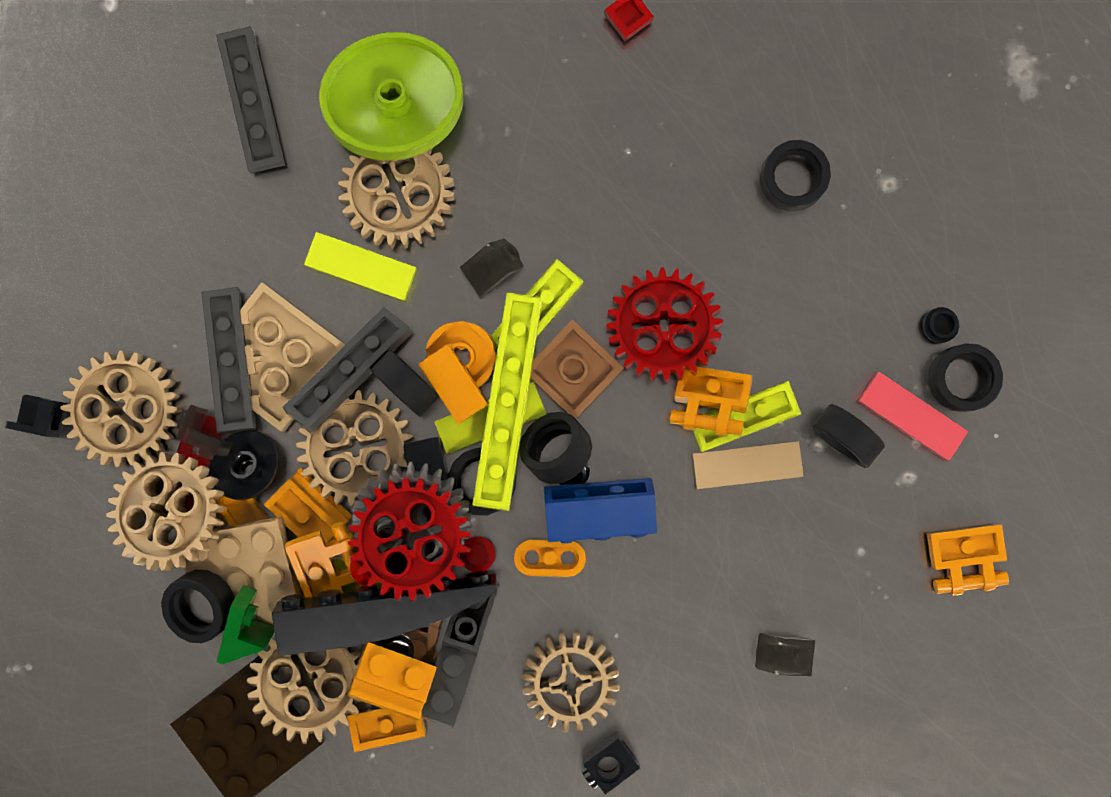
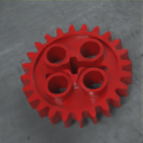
(662, 294)
(420, 571)

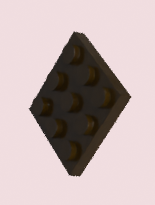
(233, 743)

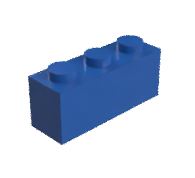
(600, 510)

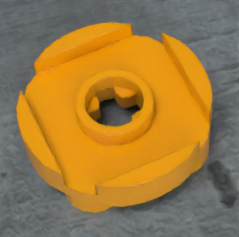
(475, 339)

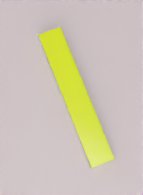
(507, 402)

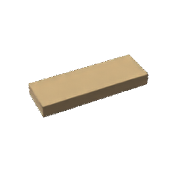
(747, 465)

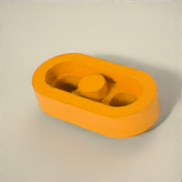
(549, 558)

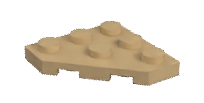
(281, 352)
(252, 557)

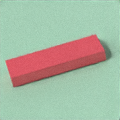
(912, 416)

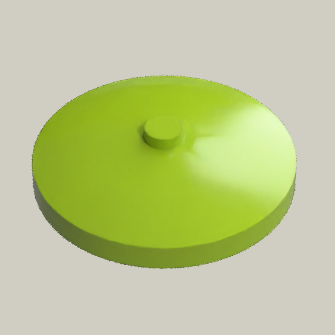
(391, 96)

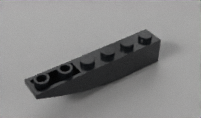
(366, 616)

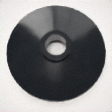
(247, 449)

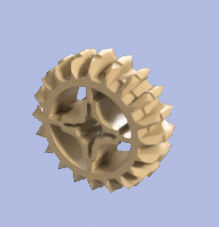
(554, 683)

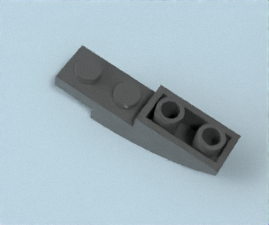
(456, 662)

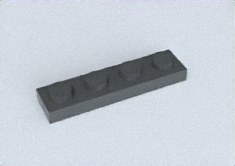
(250, 99)
(228, 360)
(346, 370)

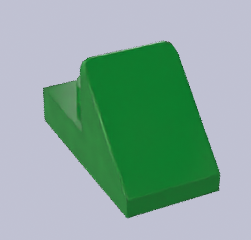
(242, 632)

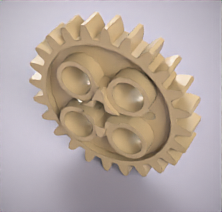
(368, 203)
(350, 418)
(100, 431)
(140, 496)
(277, 698)

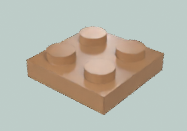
(574, 369)

